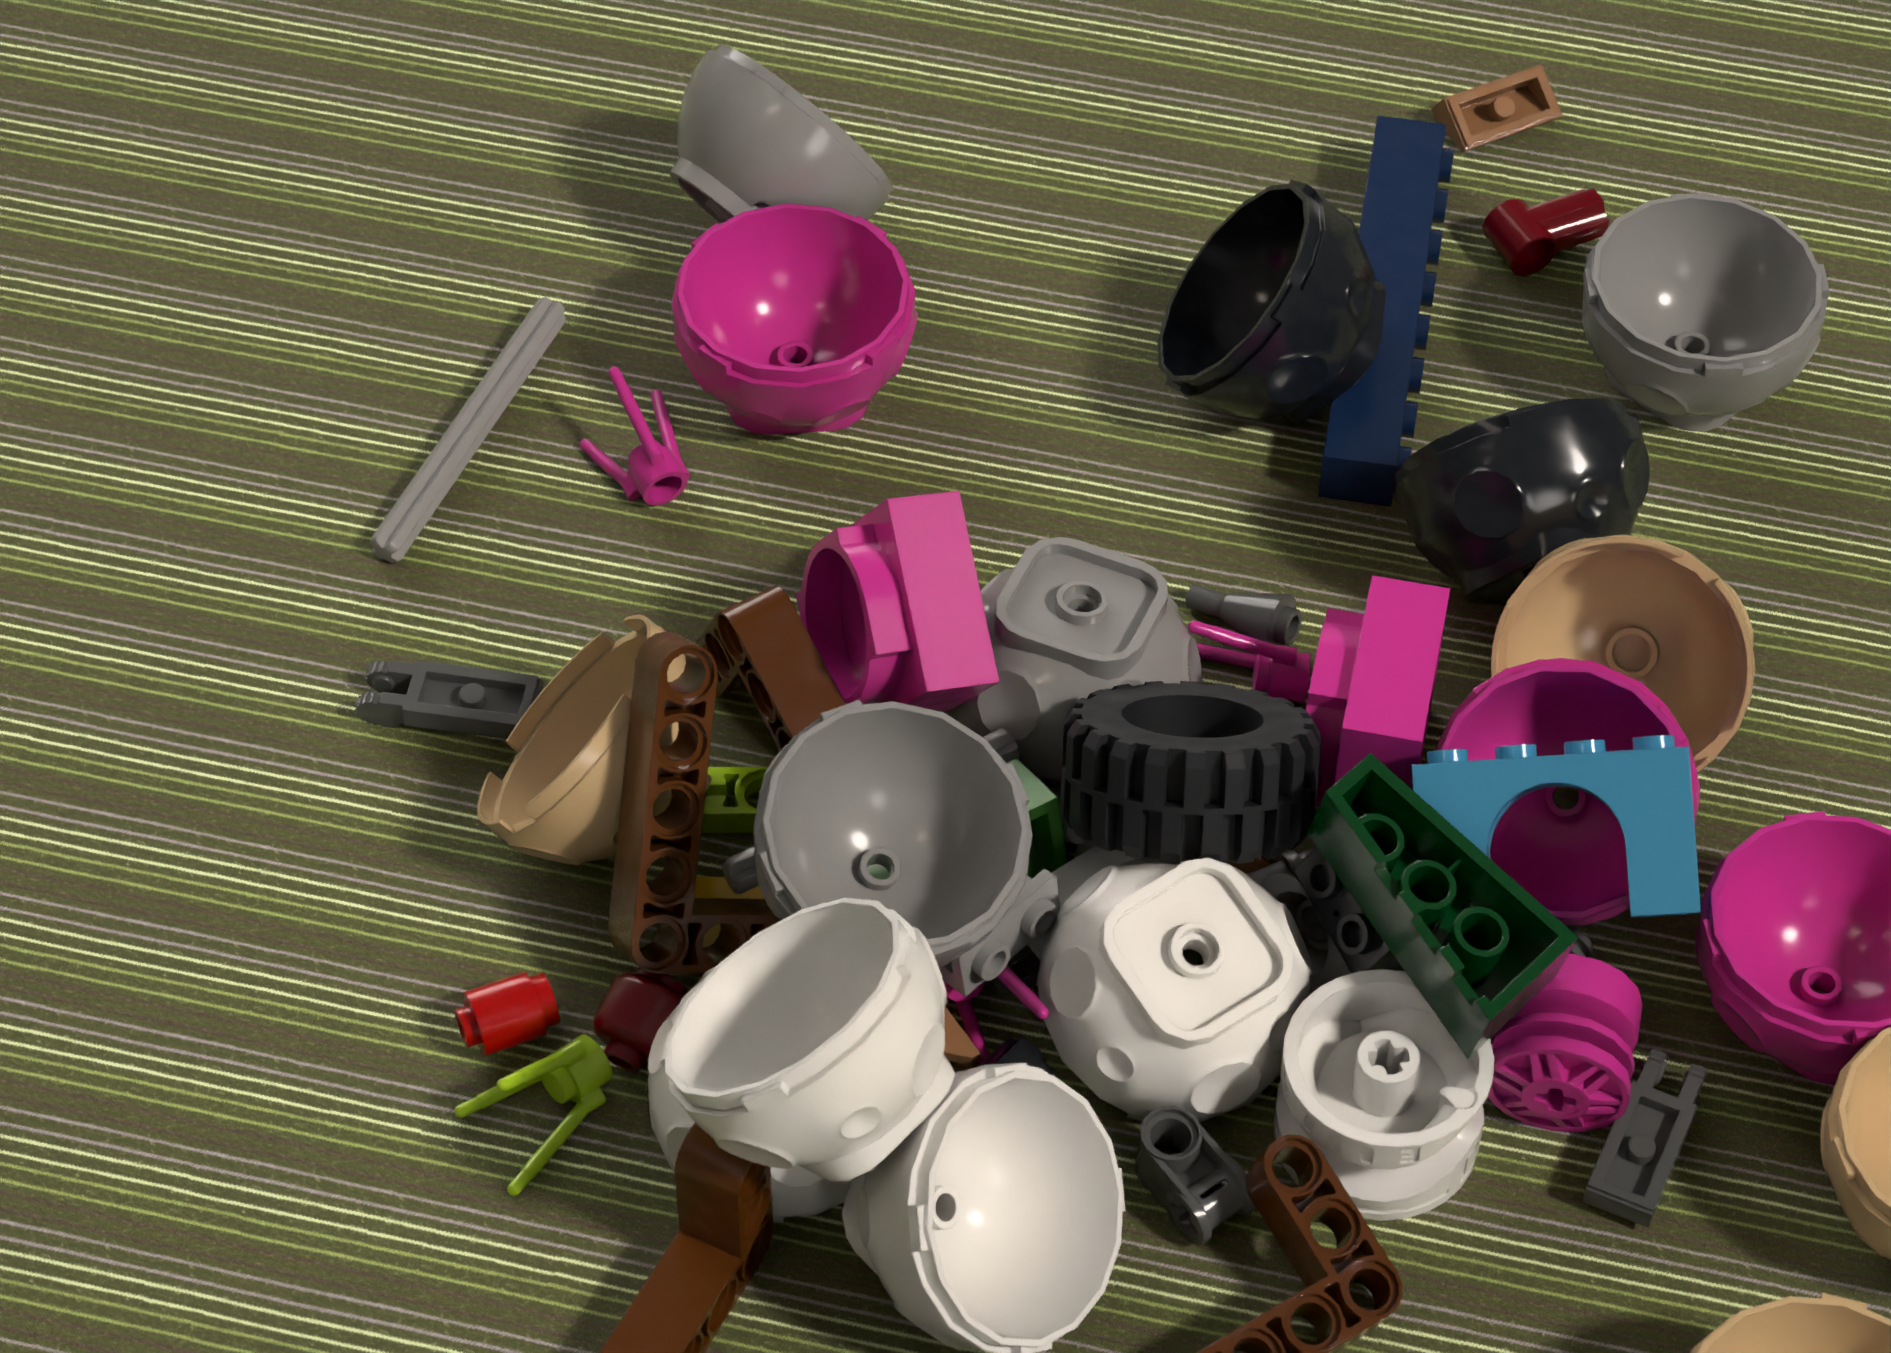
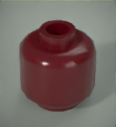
(633, 1014)

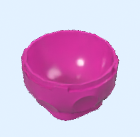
(793, 316)
(1577, 855)
(1798, 914)

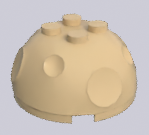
(1645, 616)
(571, 756)

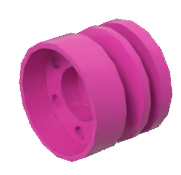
(1570, 1050)

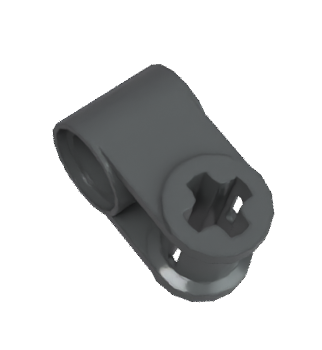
(1195, 1186)

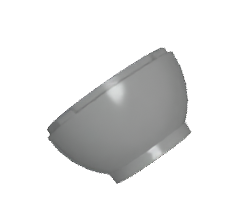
(763, 144)

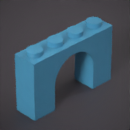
(1641, 786)

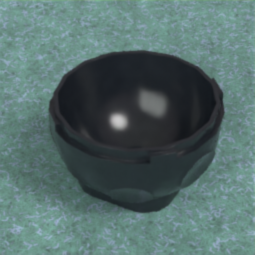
(1274, 310)
(1520, 487)

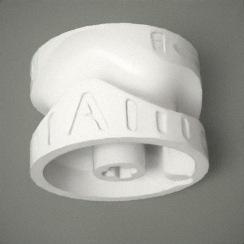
(1383, 1093)

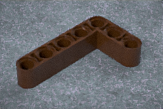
(773, 655)
(677, 830)
(718, 1248)
(1322, 1269)

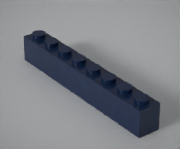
(1398, 238)

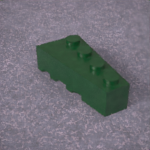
(1438, 903)

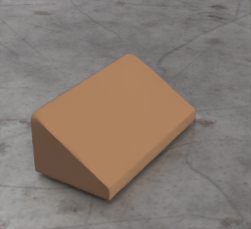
(1498, 109)

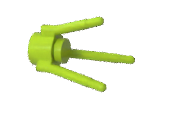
(567, 1074)

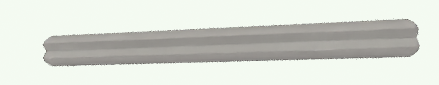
(467, 431)

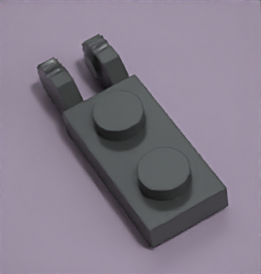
(446, 697)
(1644, 1144)

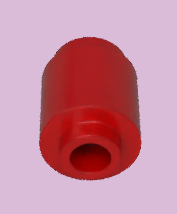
(507, 1012)

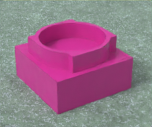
(900, 606)
(1377, 679)

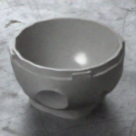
(1702, 307)
(1069, 627)
(900, 794)

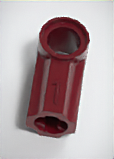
(1533, 234)

